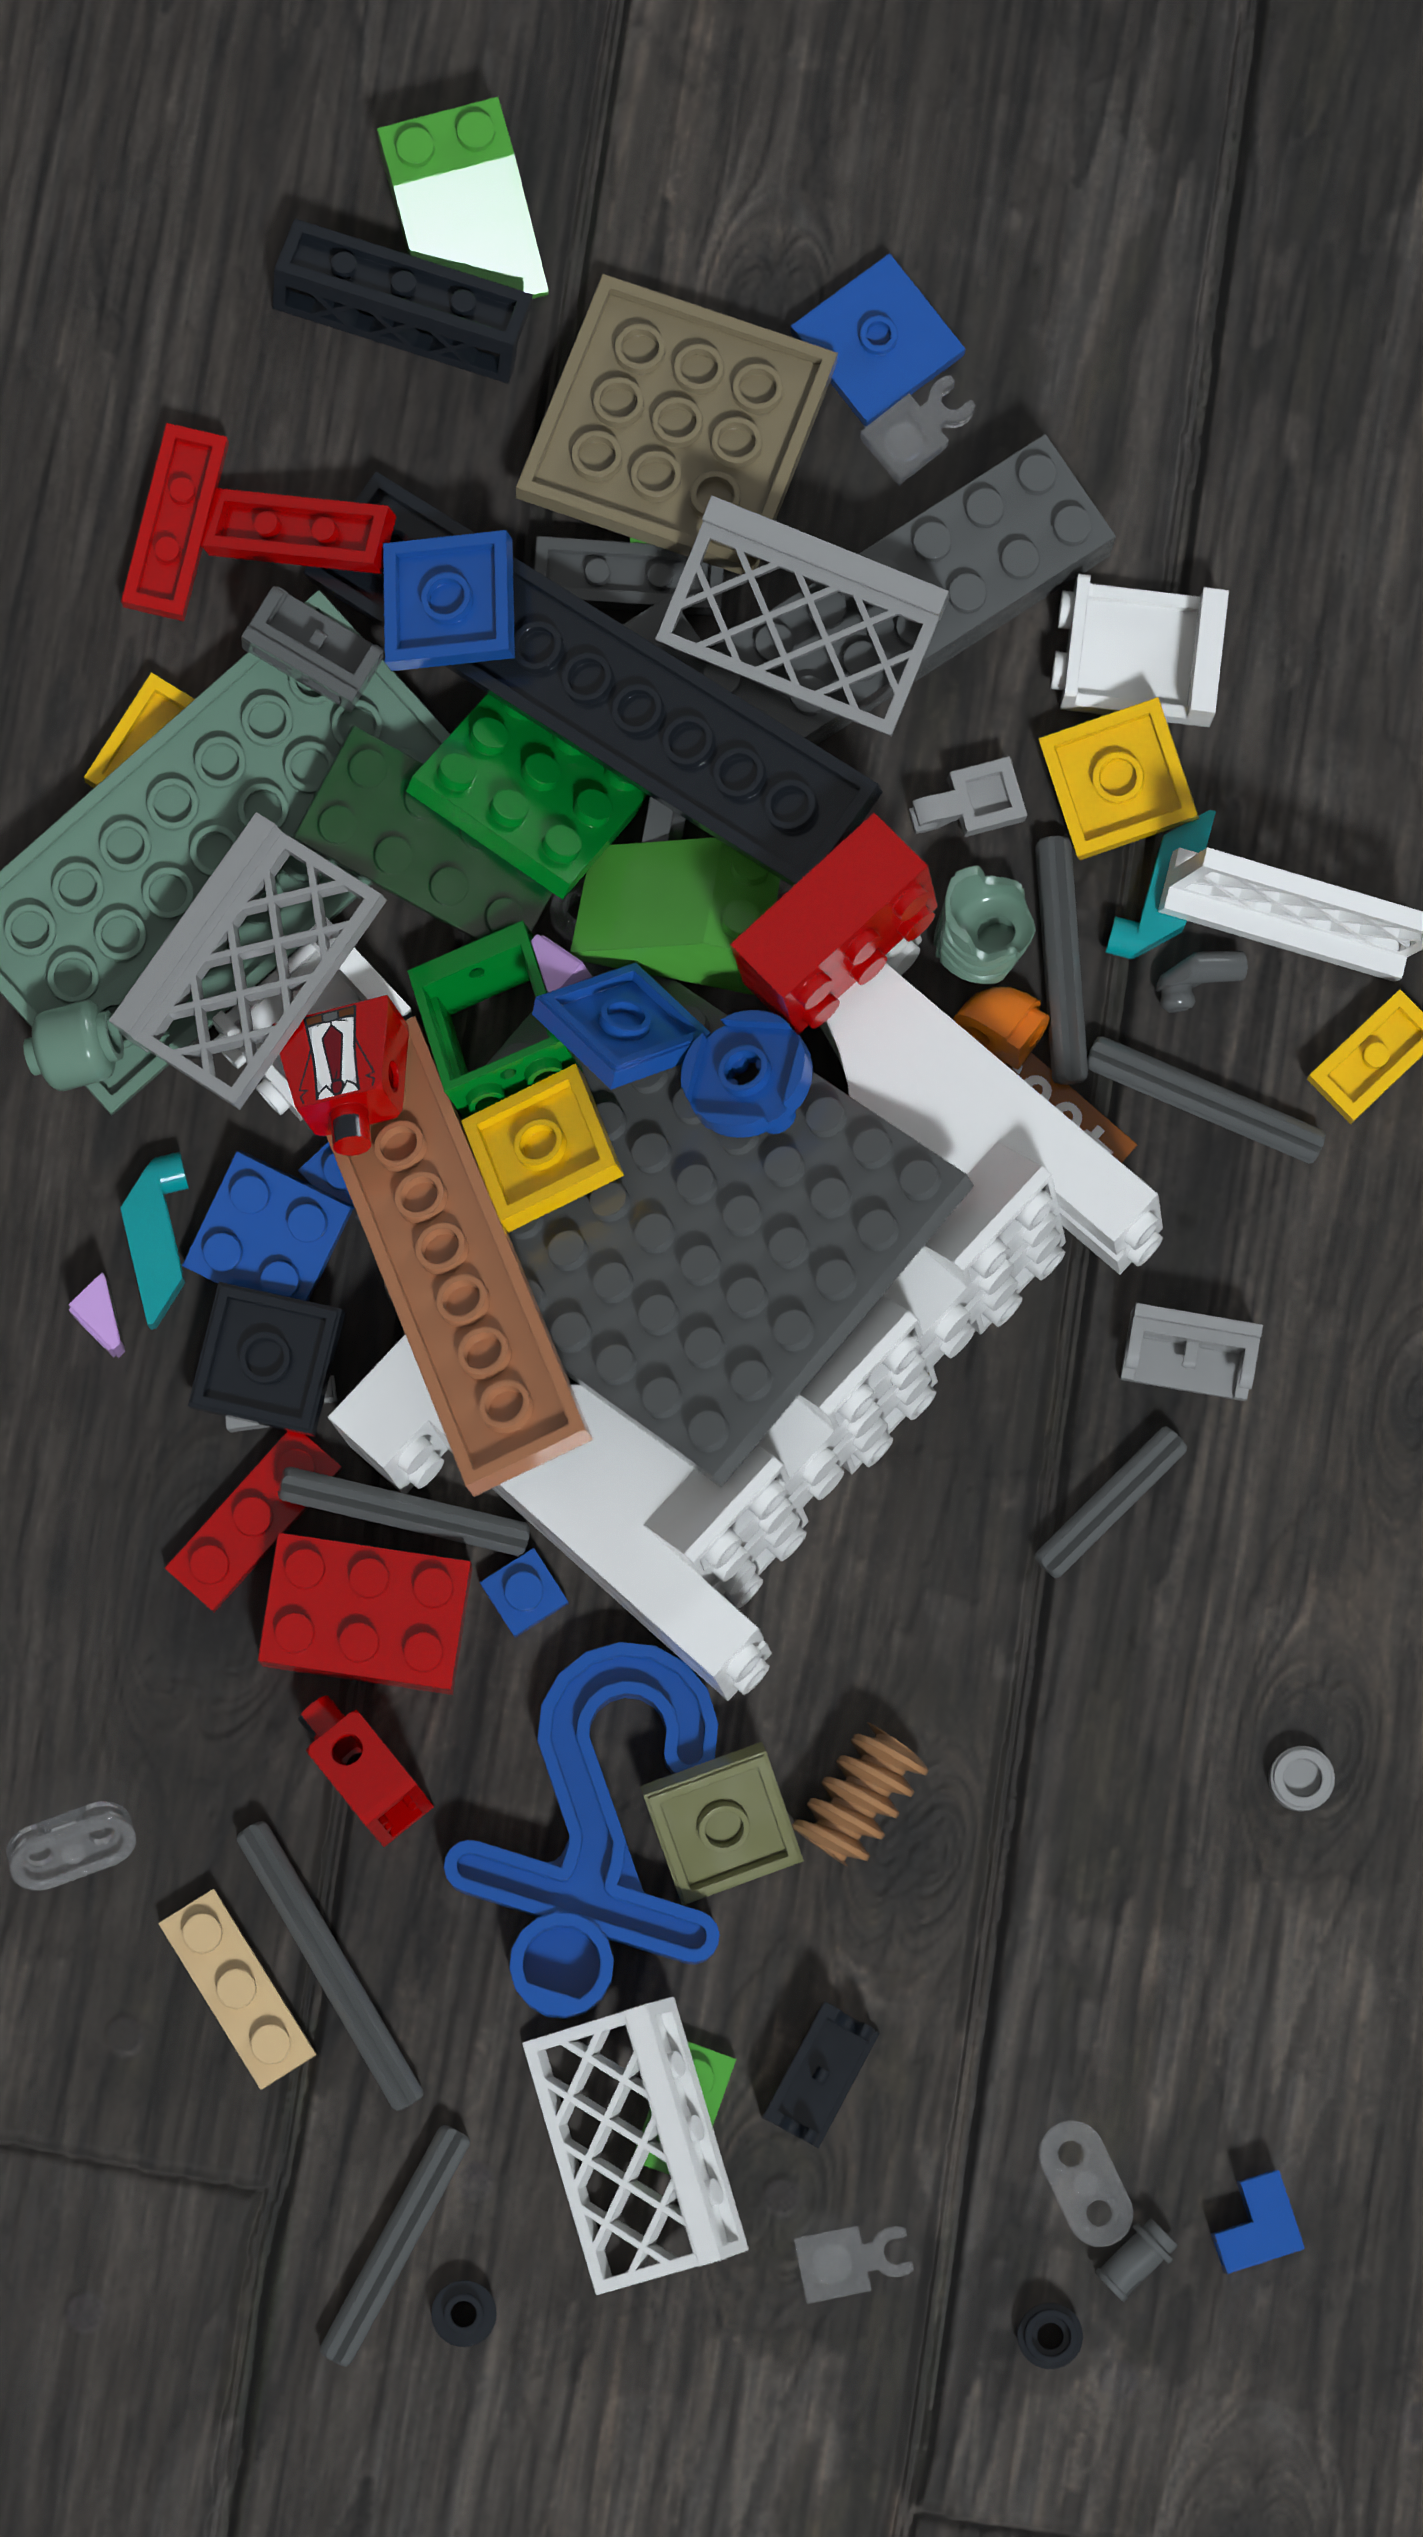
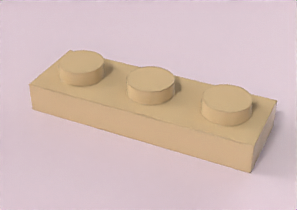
(237, 1989)

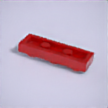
(174, 522)
(298, 530)
(247, 1523)

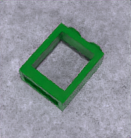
(451, 985)

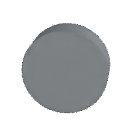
(1301, 1778)

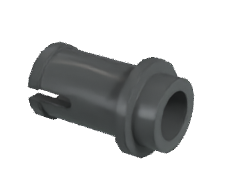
(1136, 2259)

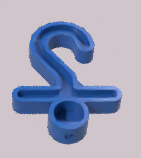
(593, 1889)

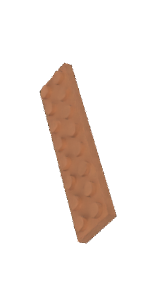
(460, 1287)

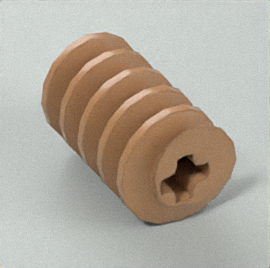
(860, 1796)

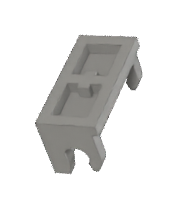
(1190, 1352)

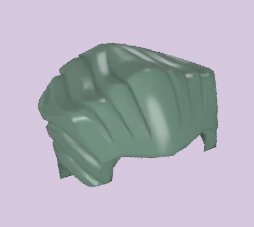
(982, 926)

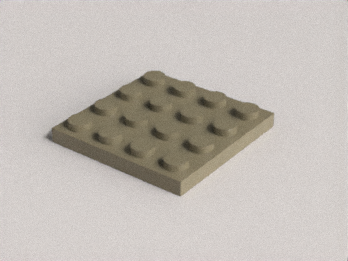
(672, 410)

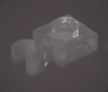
(911, 434)
(839, 2264)

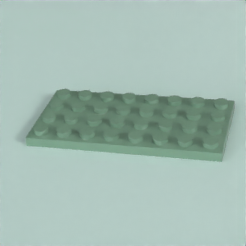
(132, 855)

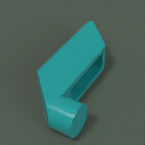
(1135, 938)
(152, 1235)

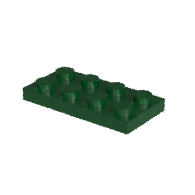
(401, 845)

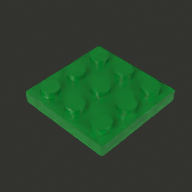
(526, 795)

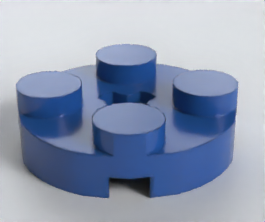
(765, 1102)

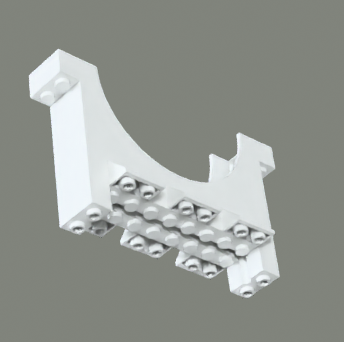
(669, 1535)

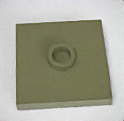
(721, 1823)

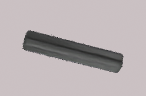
(1111, 1502)

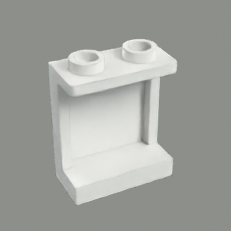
(1140, 648)
(351, 984)

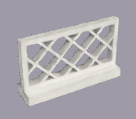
(1292, 912)
(685, 2145)

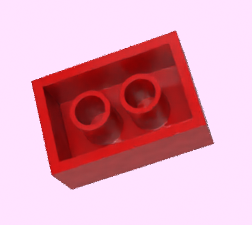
(836, 925)
(365, 1613)

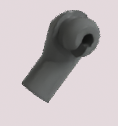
(1195, 970)

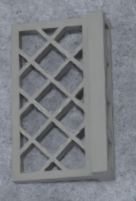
(821, 563)
(199, 945)

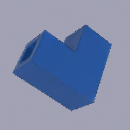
(1270, 2226)

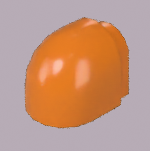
(1004, 1022)

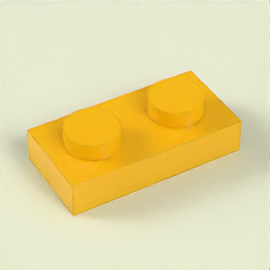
(1371, 1058)

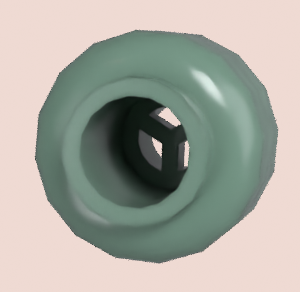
(73, 1045)

